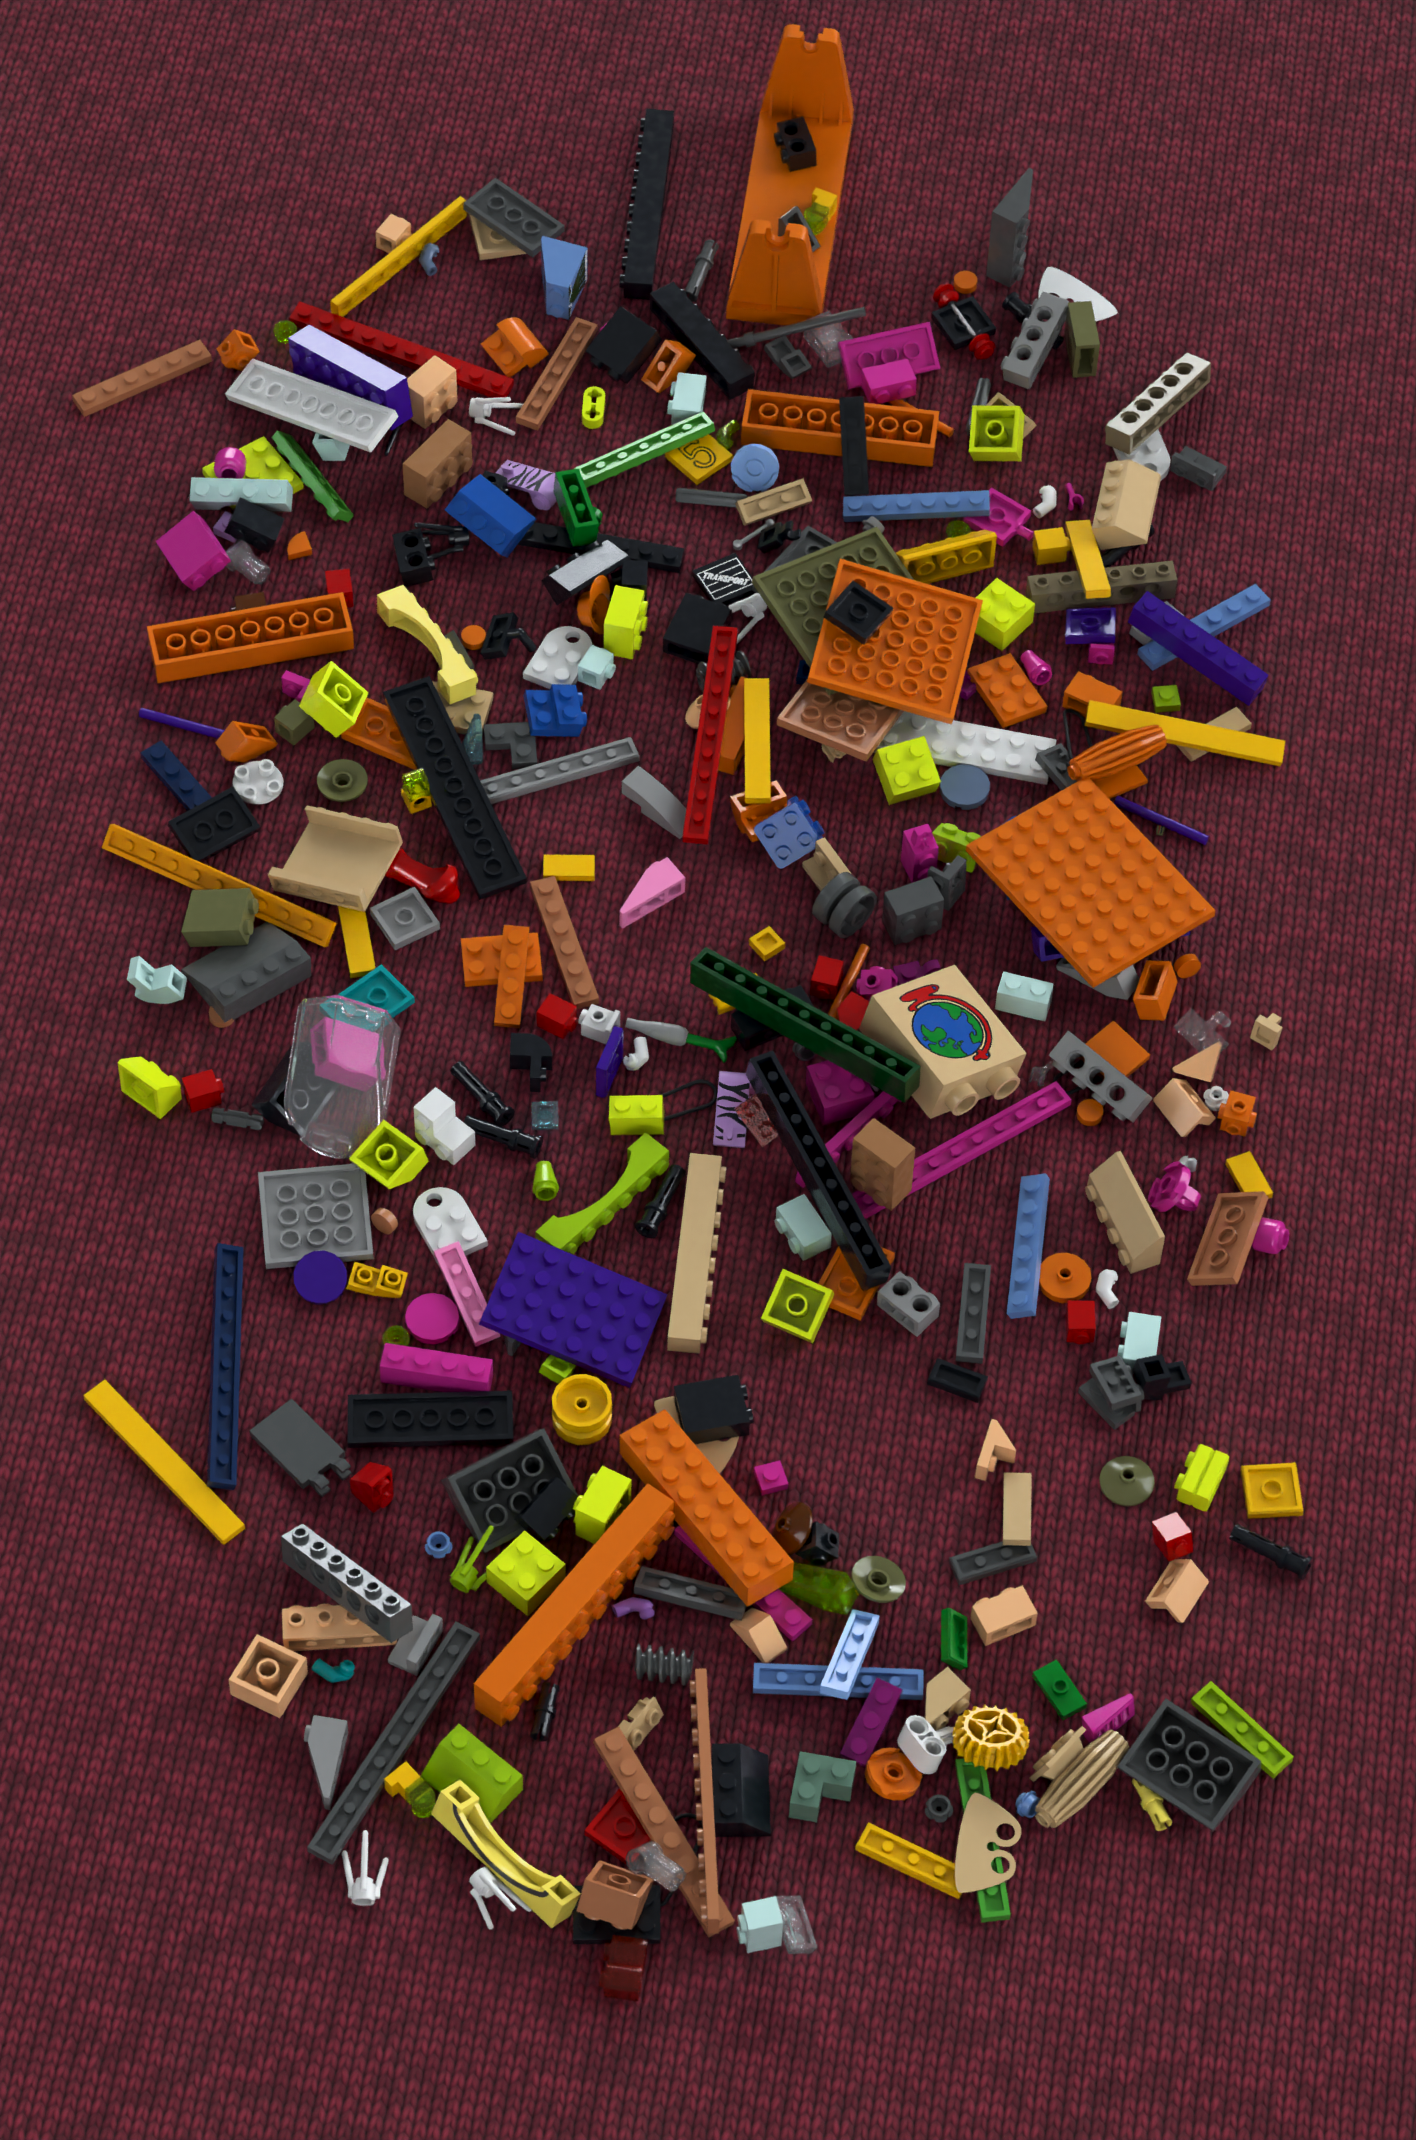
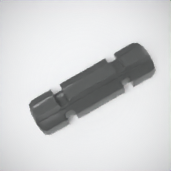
(237, 1118)

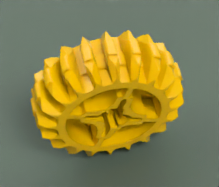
(990, 1737)

